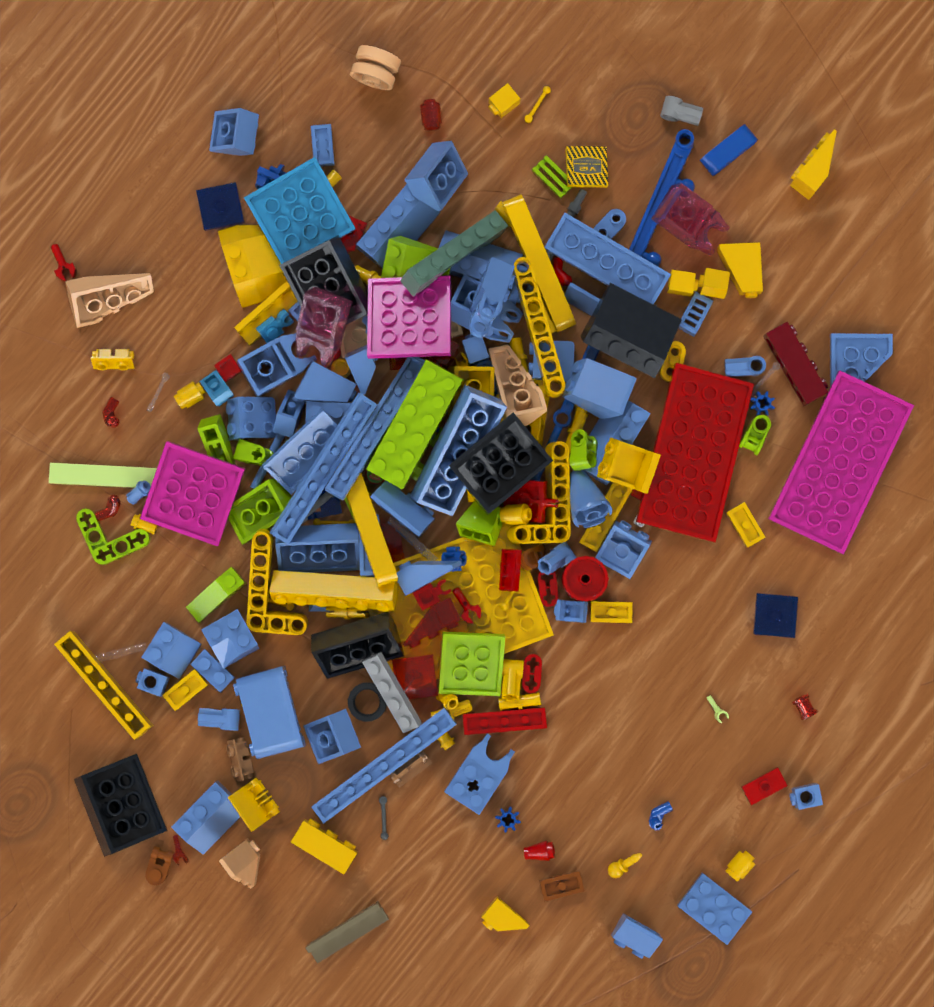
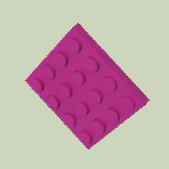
(408, 324)
(192, 493)

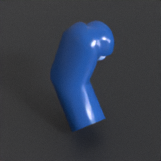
(657, 813)

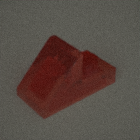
(393, 542)

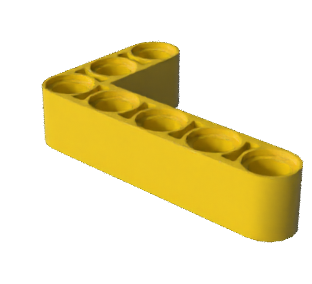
(552, 522)
(263, 591)

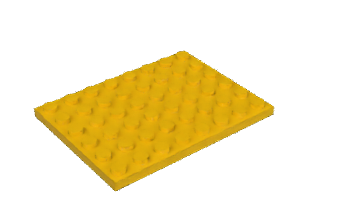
(479, 581)

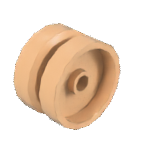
(375, 67)

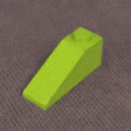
(216, 438)
(216, 594)

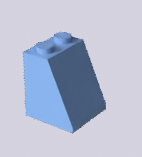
(598, 388)

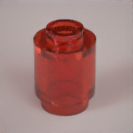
(431, 115)

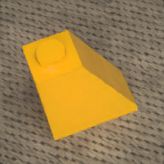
(744, 265)

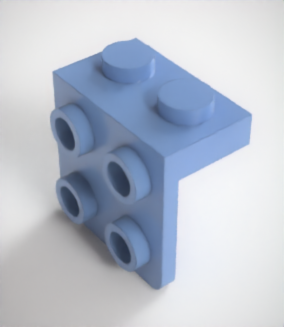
(565, 354)
(251, 417)

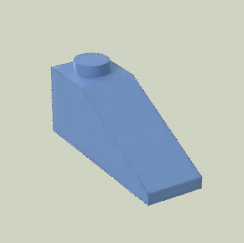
(419, 574)

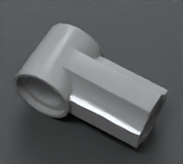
(675, 109)

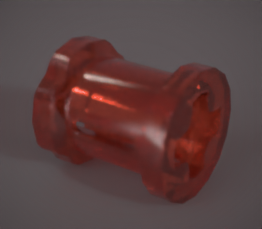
(804, 706)

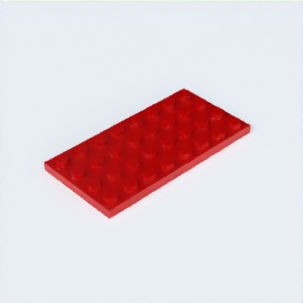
(697, 452)

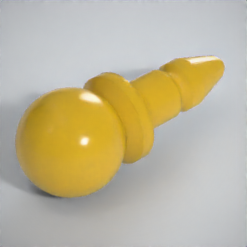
(617, 869)

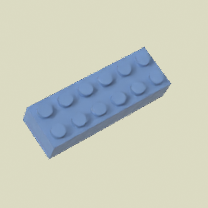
(468, 422)

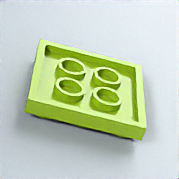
(471, 663)

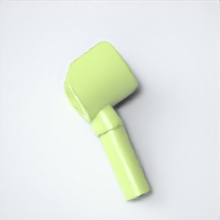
(716, 708)

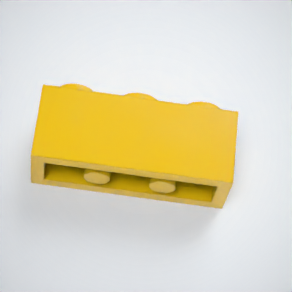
(325, 845)

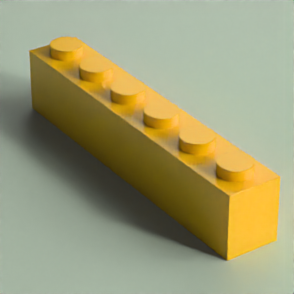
(332, 590)
(103, 685)

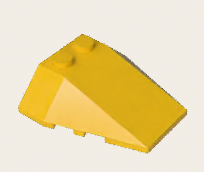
(251, 263)

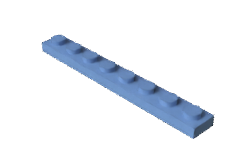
(374, 429)
(323, 468)
(384, 765)

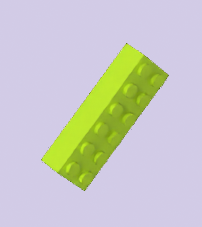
(415, 424)

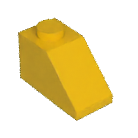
(502, 917)

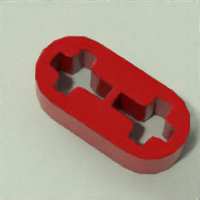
(553, 589)
(537, 673)

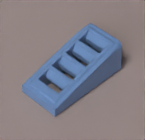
(686, 327)

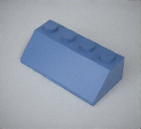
(403, 217)
(476, 262)
(621, 427)
(320, 549)

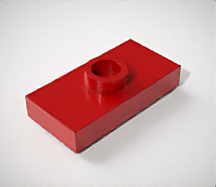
(510, 570)
(764, 786)

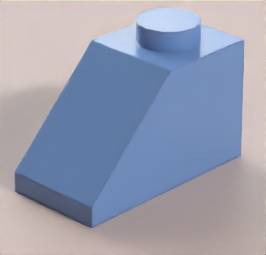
(361, 367)
(288, 415)

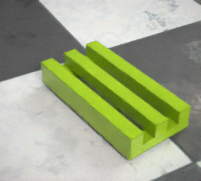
(546, 159)

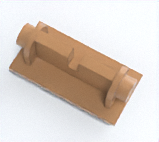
(236, 751)
(410, 769)

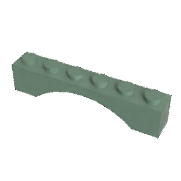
(437, 263)

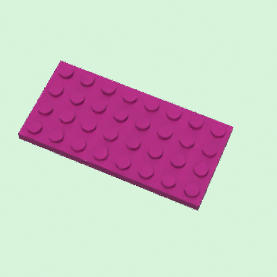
(841, 462)

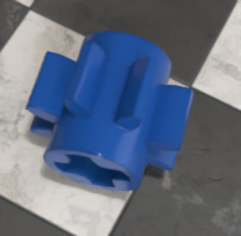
(756, 405)
(455, 554)
(504, 814)

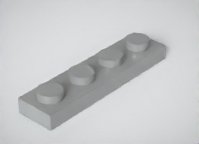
(392, 692)

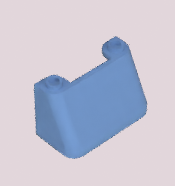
(269, 712)

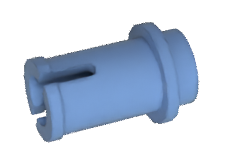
(142, 489)

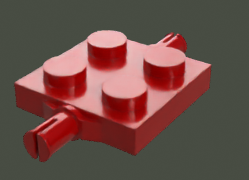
(534, 495)

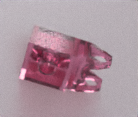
(696, 218)
(322, 323)

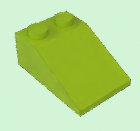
(403, 254)
(258, 509)

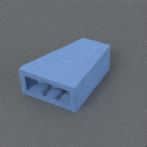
(324, 386)

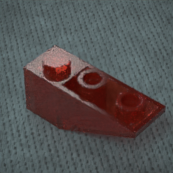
(437, 618)

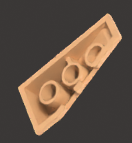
(98, 296)
(516, 386)
(243, 863)

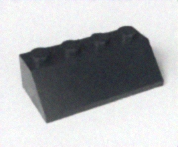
(347, 646)

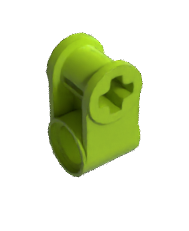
(755, 435)
(583, 451)
(251, 453)

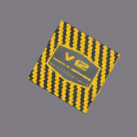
(586, 166)

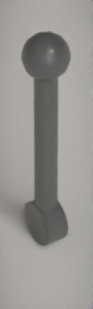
(384, 835)

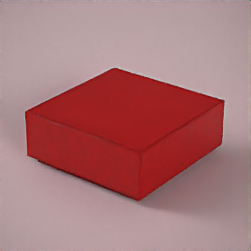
(228, 368)

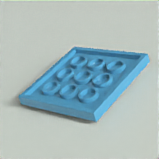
(299, 211)

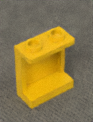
(628, 465)

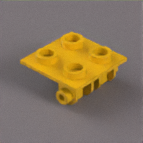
(254, 804)

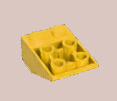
(811, 176)

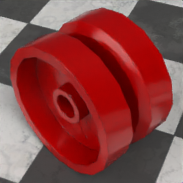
(576, 587)

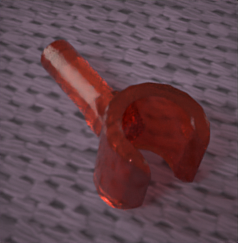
(178, 852)

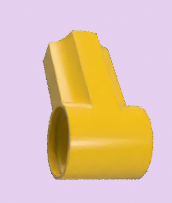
(512, 677)

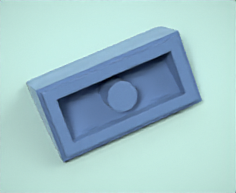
(581, 299)

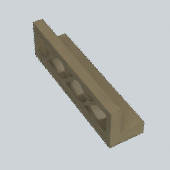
(347, 932)

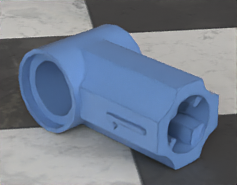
(742, 366)
(558, 557)
(224, 719)

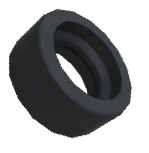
(353, 709)

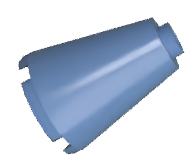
(587, 501)

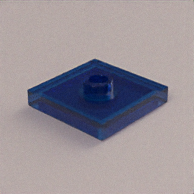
(220, 206)
(775, 615)

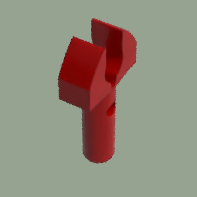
(62, 263)
(466, 605)

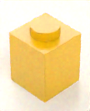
(503, 101)
(682, 283)
(714, 283)

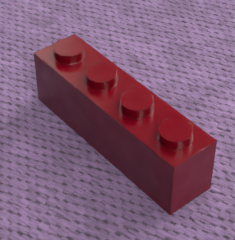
(795, 363)

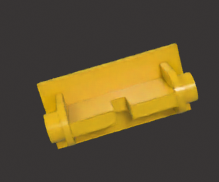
(103, 359)

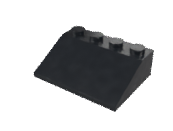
(329, 269)
(631, 330)
(500, 463)
(120, 805)

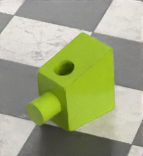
(479, 526)

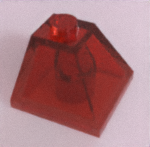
(416, 676)

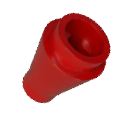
(540, 851)

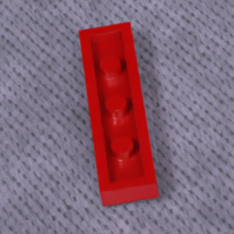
(504, 721)

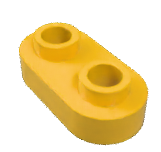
(671, 359)

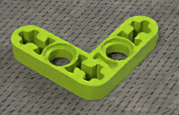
(103, 544)

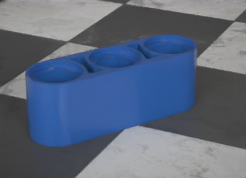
(728, 150)

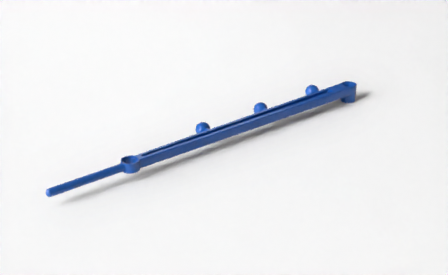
(669, 177)

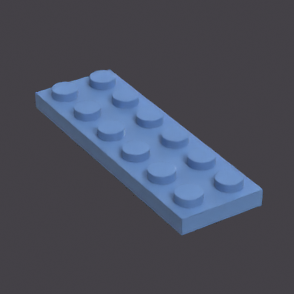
(605, 259)

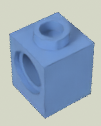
(474, 349)
(161, 682)
(815, 796)

